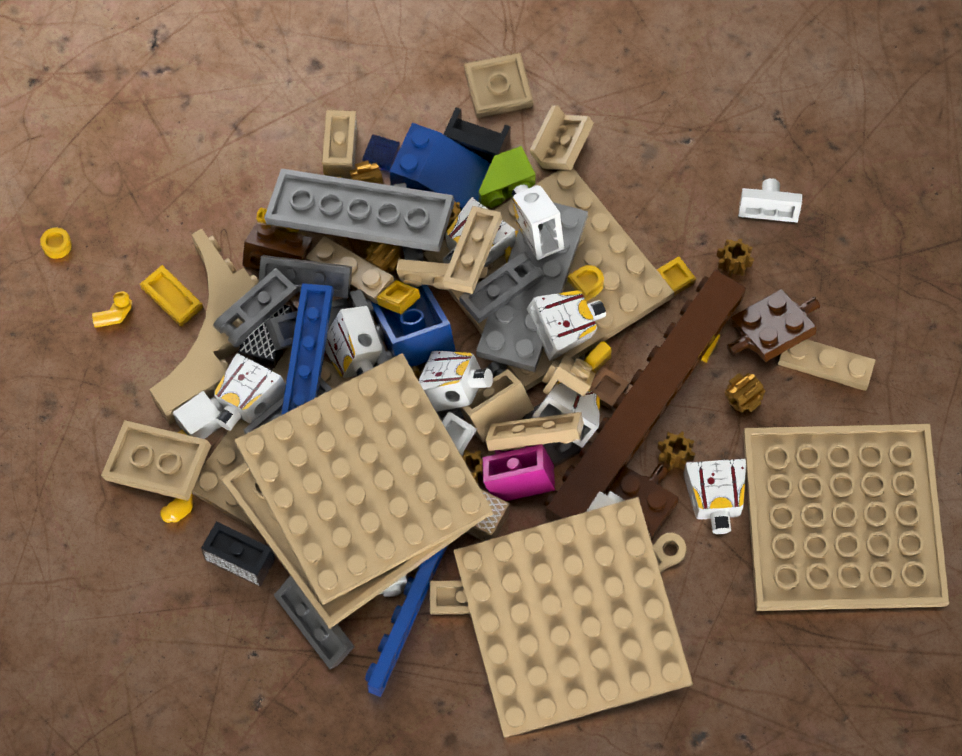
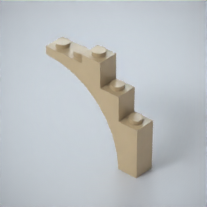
(205, 361)

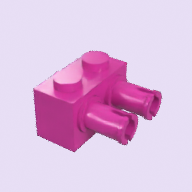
(519, 473)

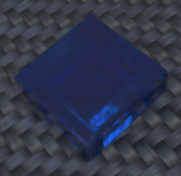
(381, 151)

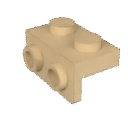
(560, 139)
(571, 373)

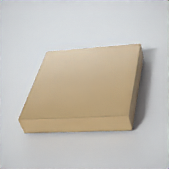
(498, 85)

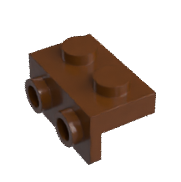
(274, 242)

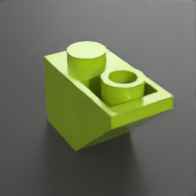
(504, 175)

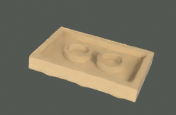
(156, 460)

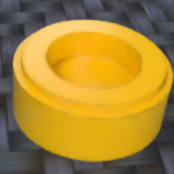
(55, 243)

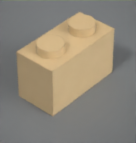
(496, 404)

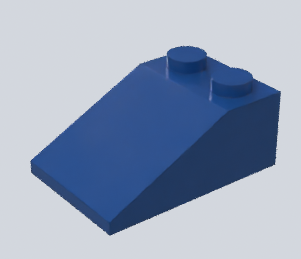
(438, 165)
(416, 330)

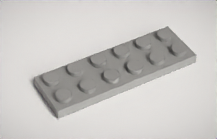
(360, 210)
(510, 331)

